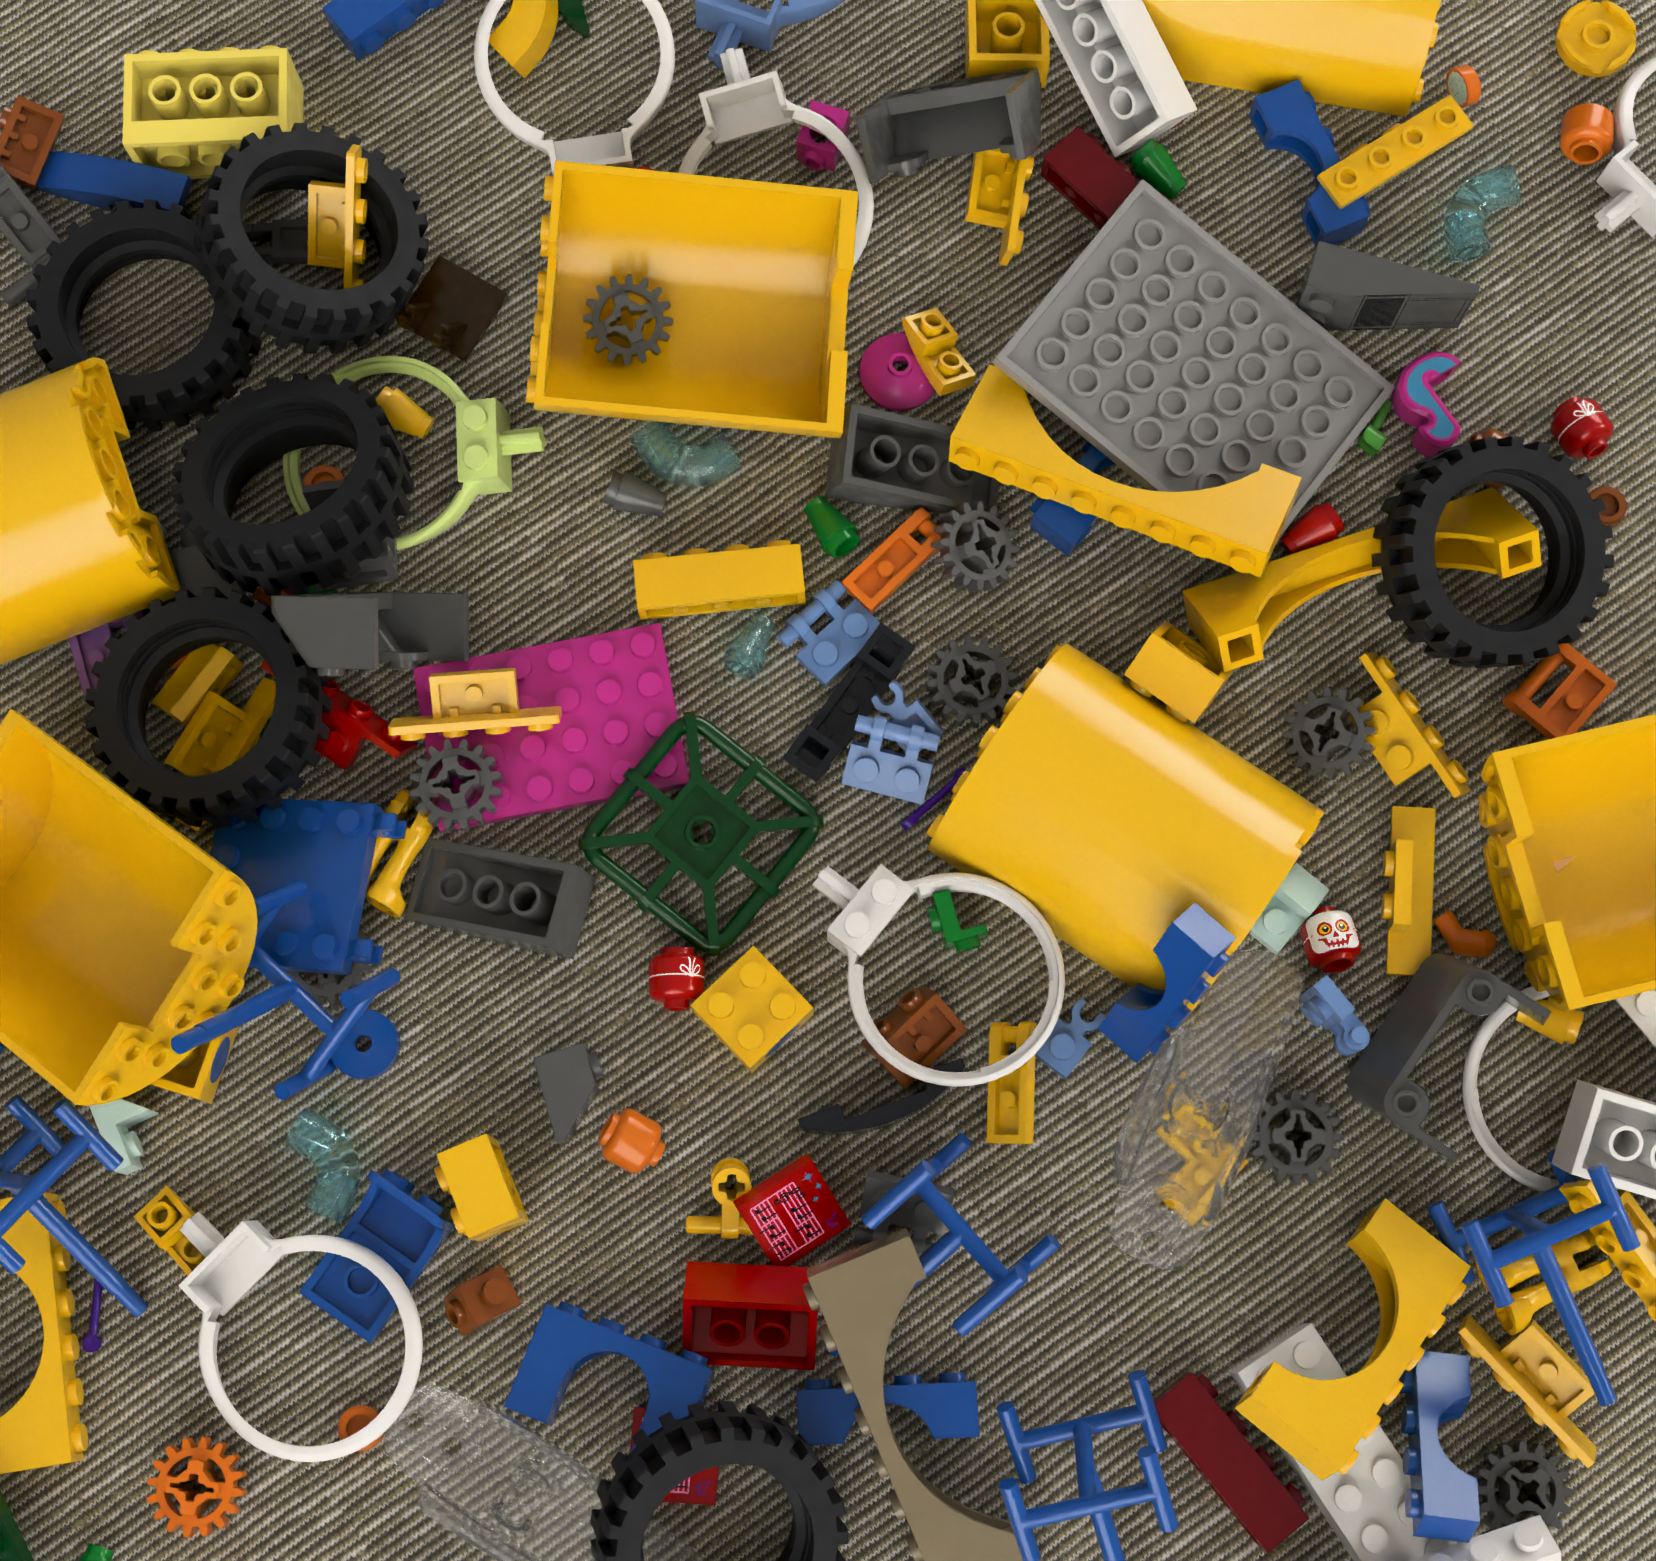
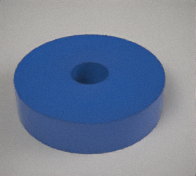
(380, 1056)

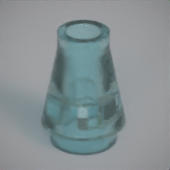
(749, 649)

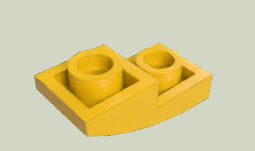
(934, 348)
(163, 1220)

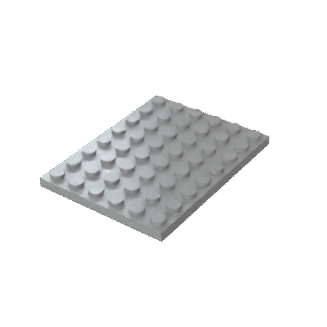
(1189, 360)

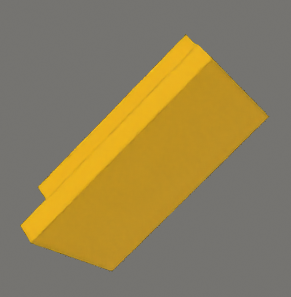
(201, 672)

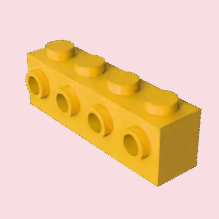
(719, 580)

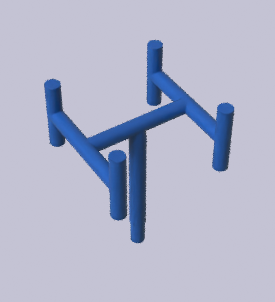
(286, 988)
(30, 1190)
(1538, 1242)
(1005, 1280)
(1092, 1497)

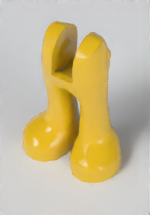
(385, 890)
(1528, 1300)

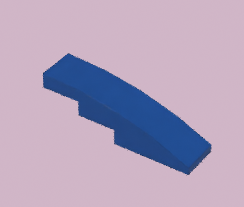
(110, 180)

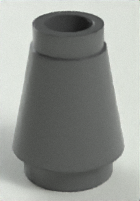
(634, 495)

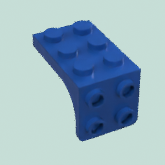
(398, 1229)

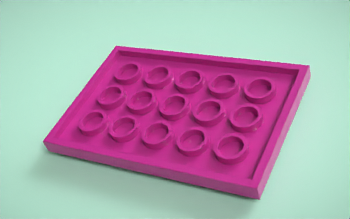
(613, 710)

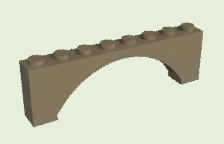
(860, 1303)

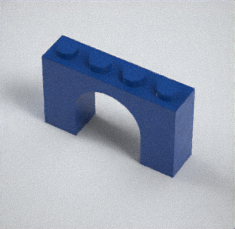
(568, 1341)

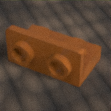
(27, 140)
(918, 1029)

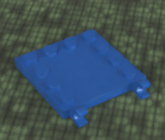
(329, 850)

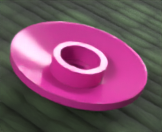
(890, 387)

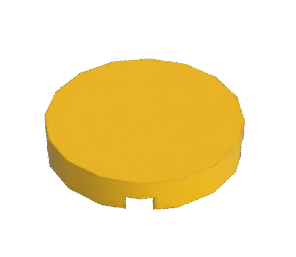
(1596, 38)

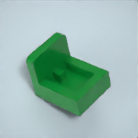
(943, 918)

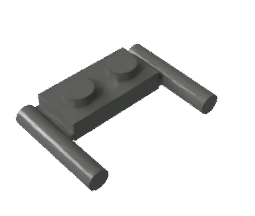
(26, 231)

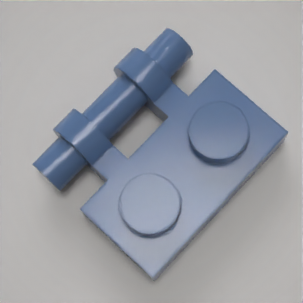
(838, 643)
(889, 771)
(1331, 1009)

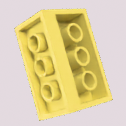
(197, 104)

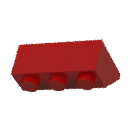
(749, 1315)

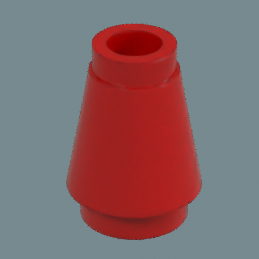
(1313, 529)

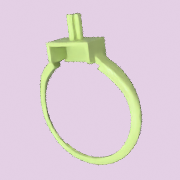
(481, 435)

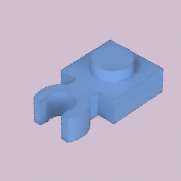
(906, 714)
(1066, 1042)

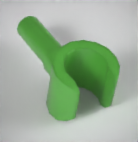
(1372, 438)

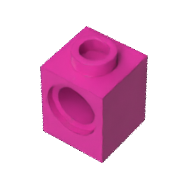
(821, 155)

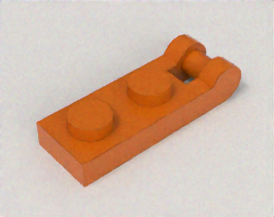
(892, 562)

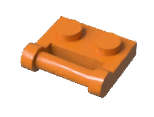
(1570, 702)

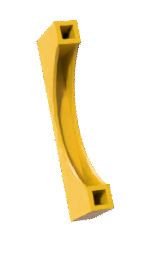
(1222, 523)
(1242, 610)

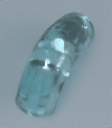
(1469, 207)
(683, 463)
(334, 1163)

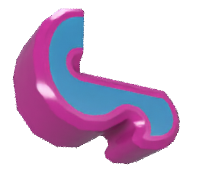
(1421, 407)

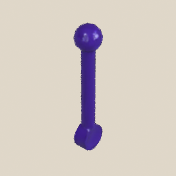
(913, 818)
(92, 1341)

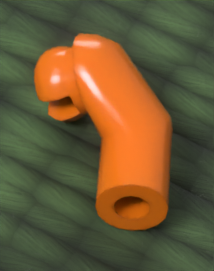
(1465, 941)

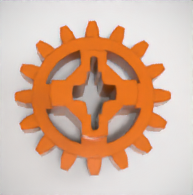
(194, 1504)

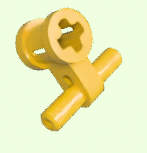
(729, 1224)

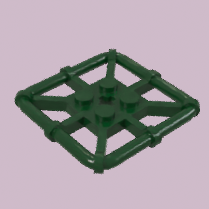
(704, 861)

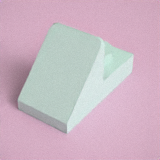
(1288, 908)
(113, 1124)

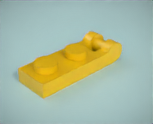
(1011, 1096)

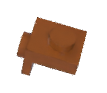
(480, 1300)

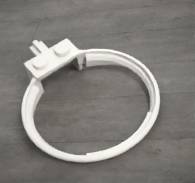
(759, 105)
(602, 149)
(1627, 185)
(870, 911)
(1639, 1008)
(234, 1267)

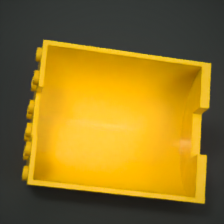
(1339, 50)
(751, 290)
(69, 518)
(1589, 798)
(1119, 818)
(105, 925)

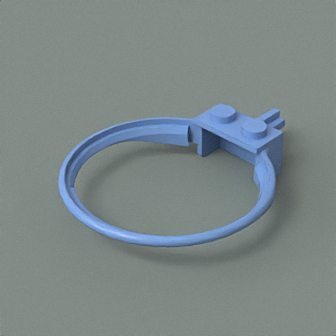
(750, 25)

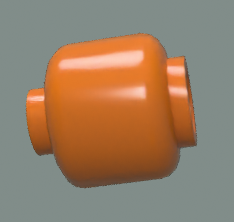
(1587, 133)
(631, 1140)

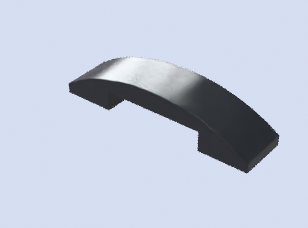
(834, 725)
(832, 1121)

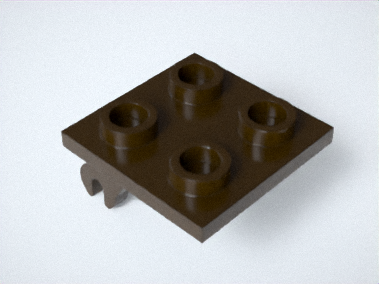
(452, 308)

